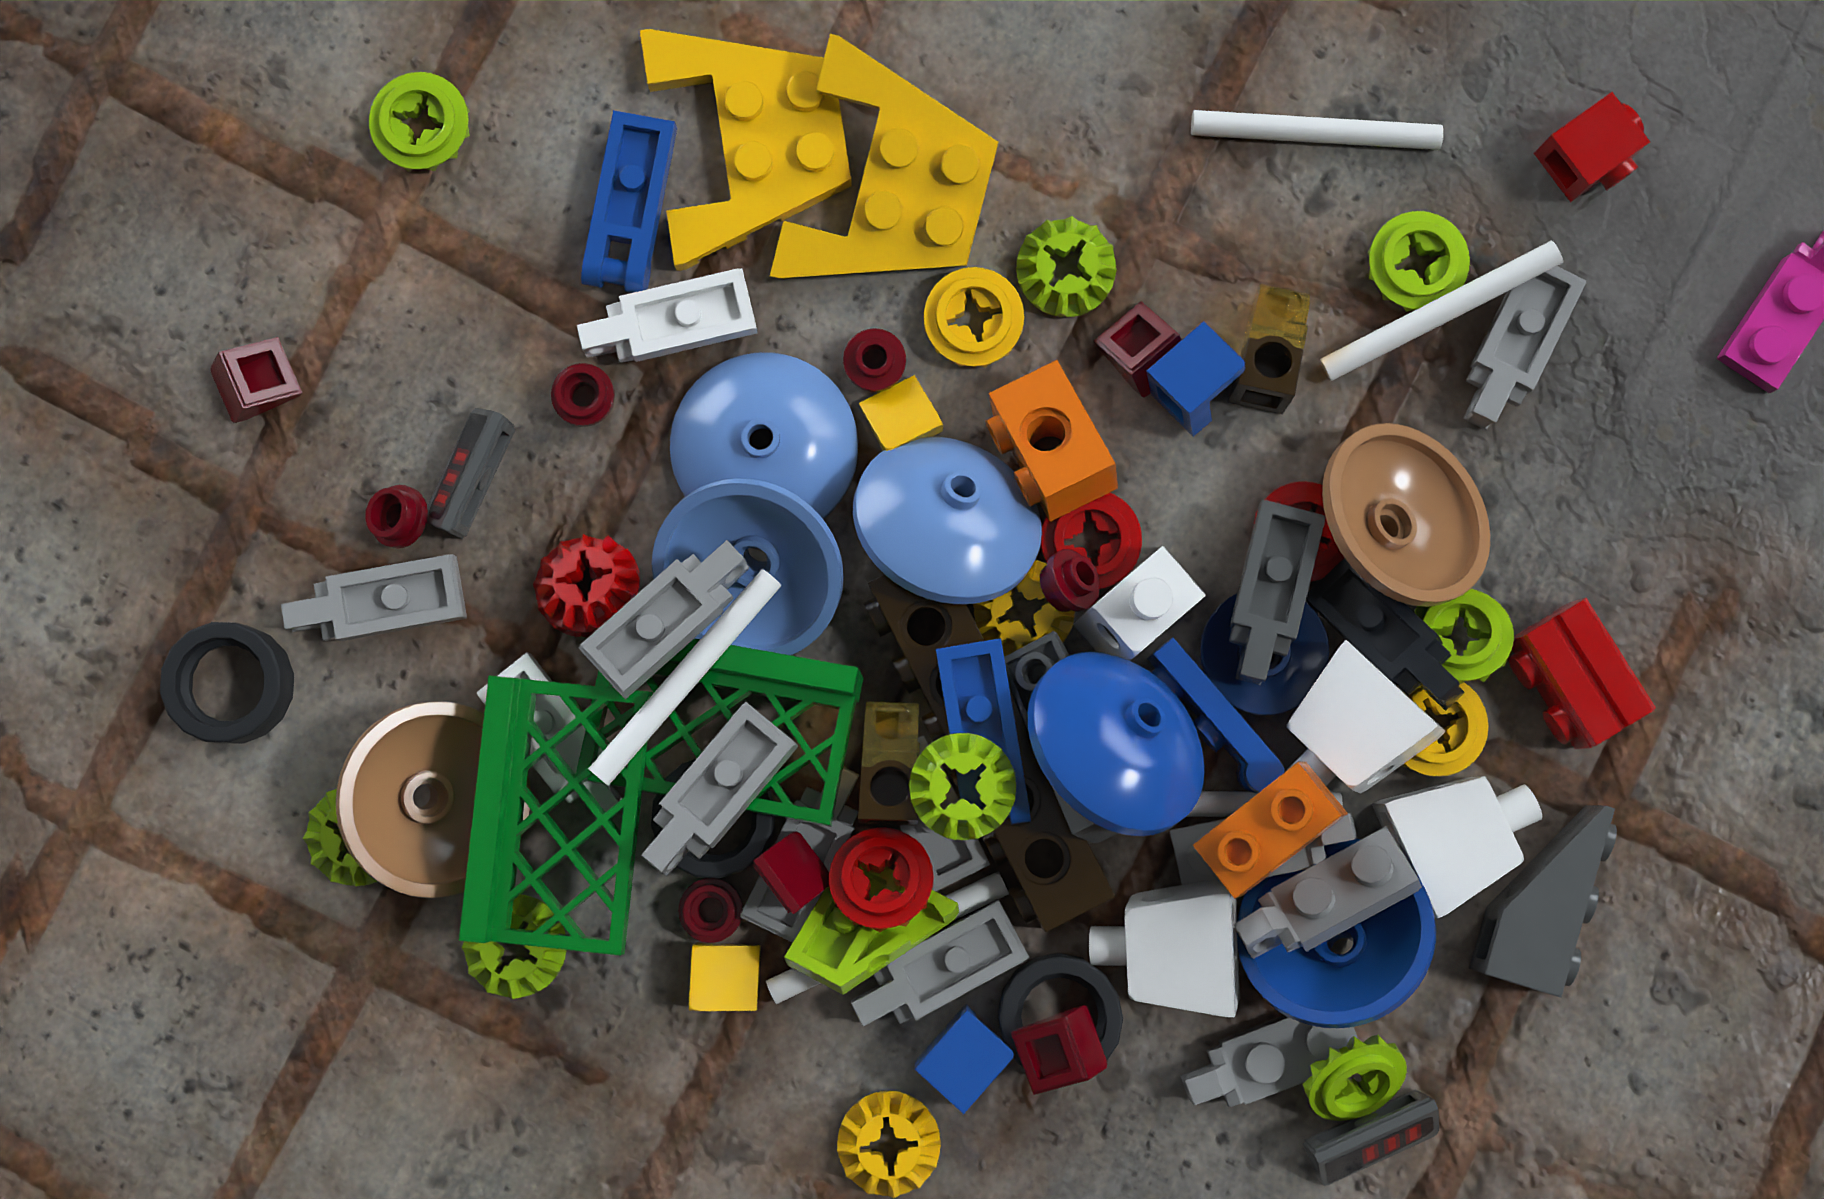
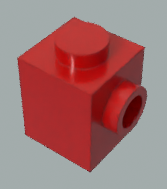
(1594, 148)

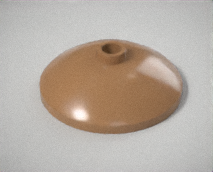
(1406, 515)
(384, 831)

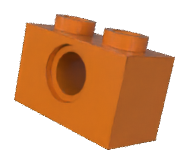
(1043, 407)
(1270, 829)

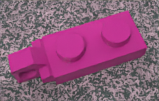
(1780, 319)

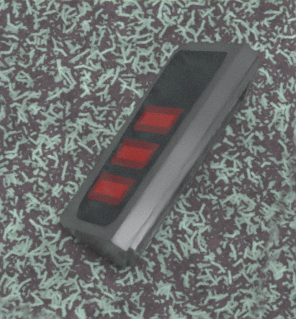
(469, 471)
(1373, 1137)

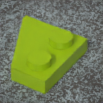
(848, 954)

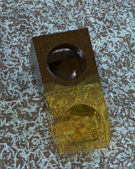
(1272, 349)
(887, 763)

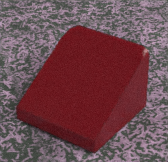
(1137, 344)
(254, 379)
(793, 872)
(1060, 1050)

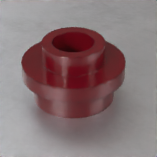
(573, 378)
(874, 379)
(397, 516)
(1070, 581)
(690, 913)

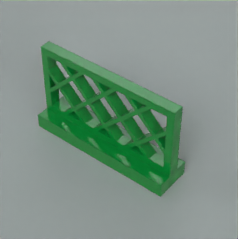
(763, 674)
(500, 822)

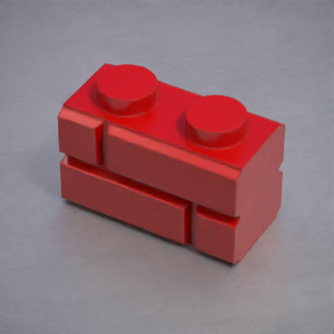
(1579, 676)

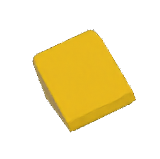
(901, 414)
(724, 977)

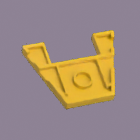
(776, 133)
(917, 186)

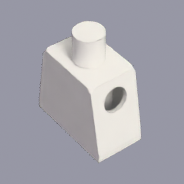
(1140, 607)
(1359, 723)
(1458, 835)
(1176, 948)

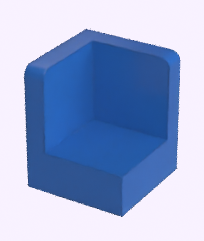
(1194, 375)
(963, 1059)

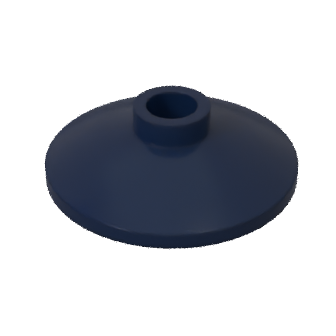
(1287, 678)

